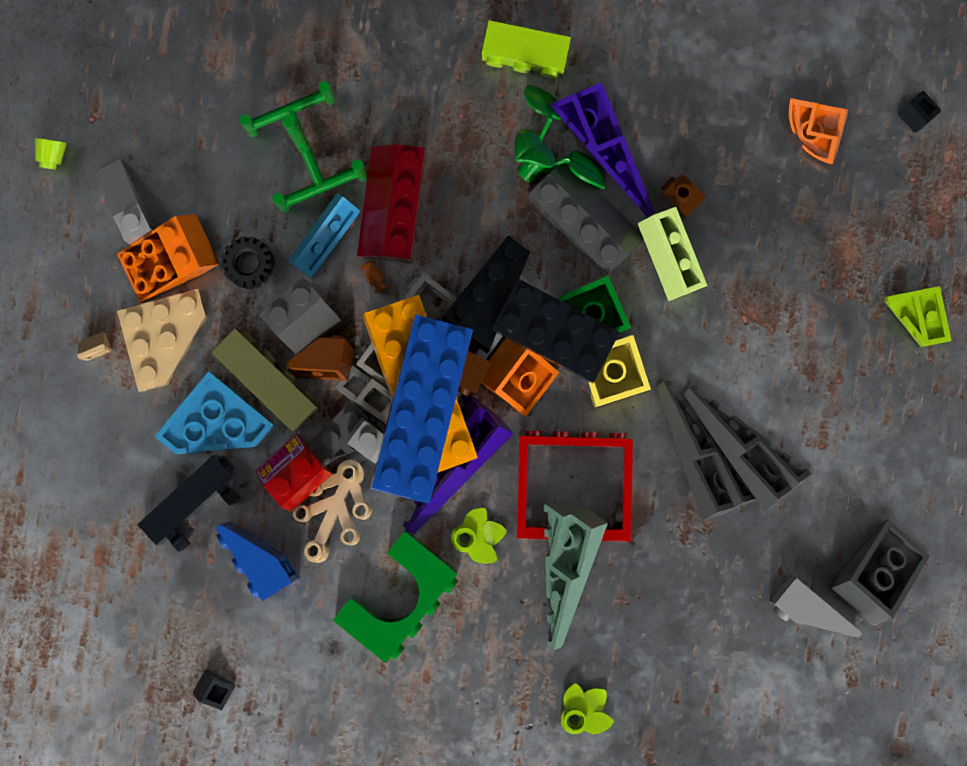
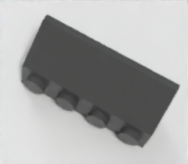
(586, 218)

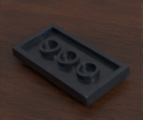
(555, 331)

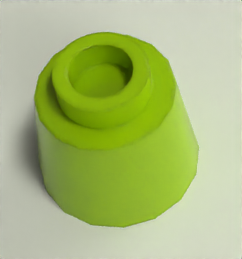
(49, 153)

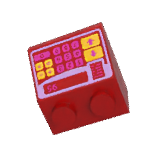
(292, 473)

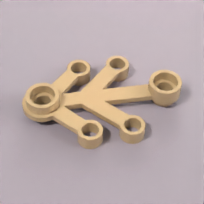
(336, 507)

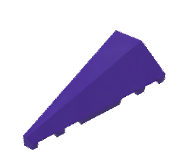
(596, 125)
(487, 435)

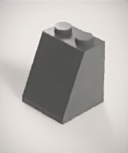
(301, 316)

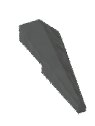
(760, 467)
(709, 476)

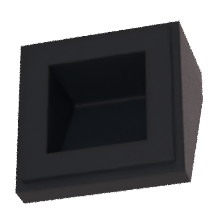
(919, 112)
(213, 690)

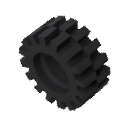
(231, 257)

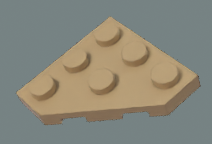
(160, 335)

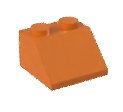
(518, 376)

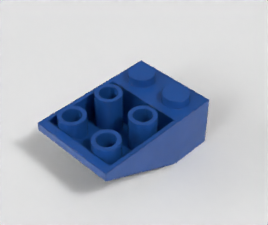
(262, 564)

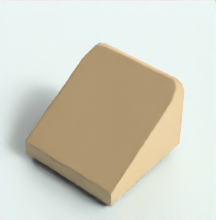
(93, 346)

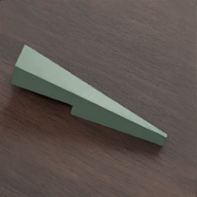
(573, 545)

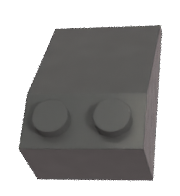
(881, 574)

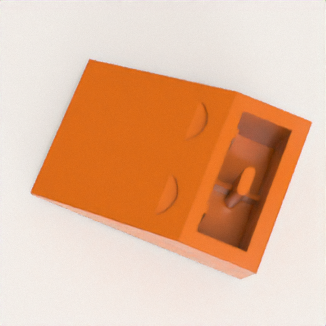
(168, 257)

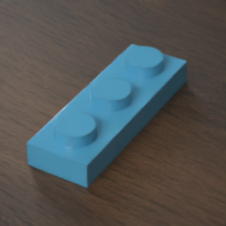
(324, 235)

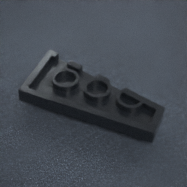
(487, 293)

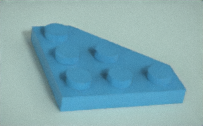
(213, 420)

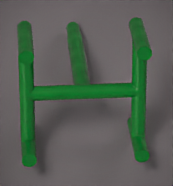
(296, 133)

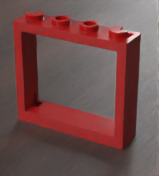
(563, 438)

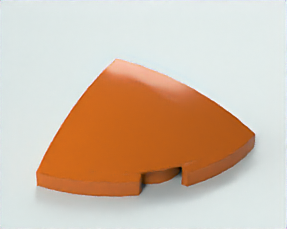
(818, 127)

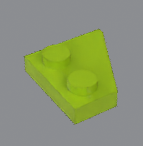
(922, 315)

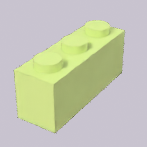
(672, 254)

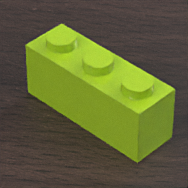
(525, 49)

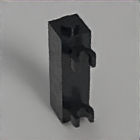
(188, 499)

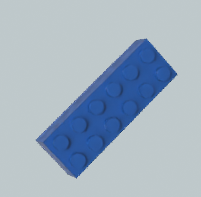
(421, 409)

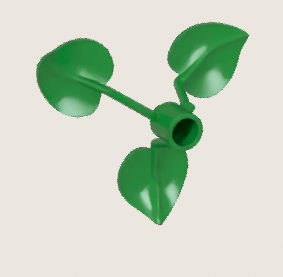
(537, 157)

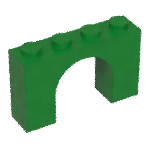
(385, 635)

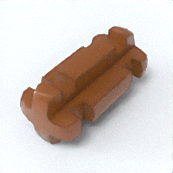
(374, 277)

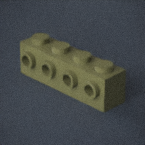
(265, 379)

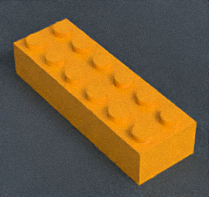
(389, 335)

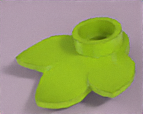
(483, 536)
(588, 707)

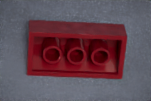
(392, 202)

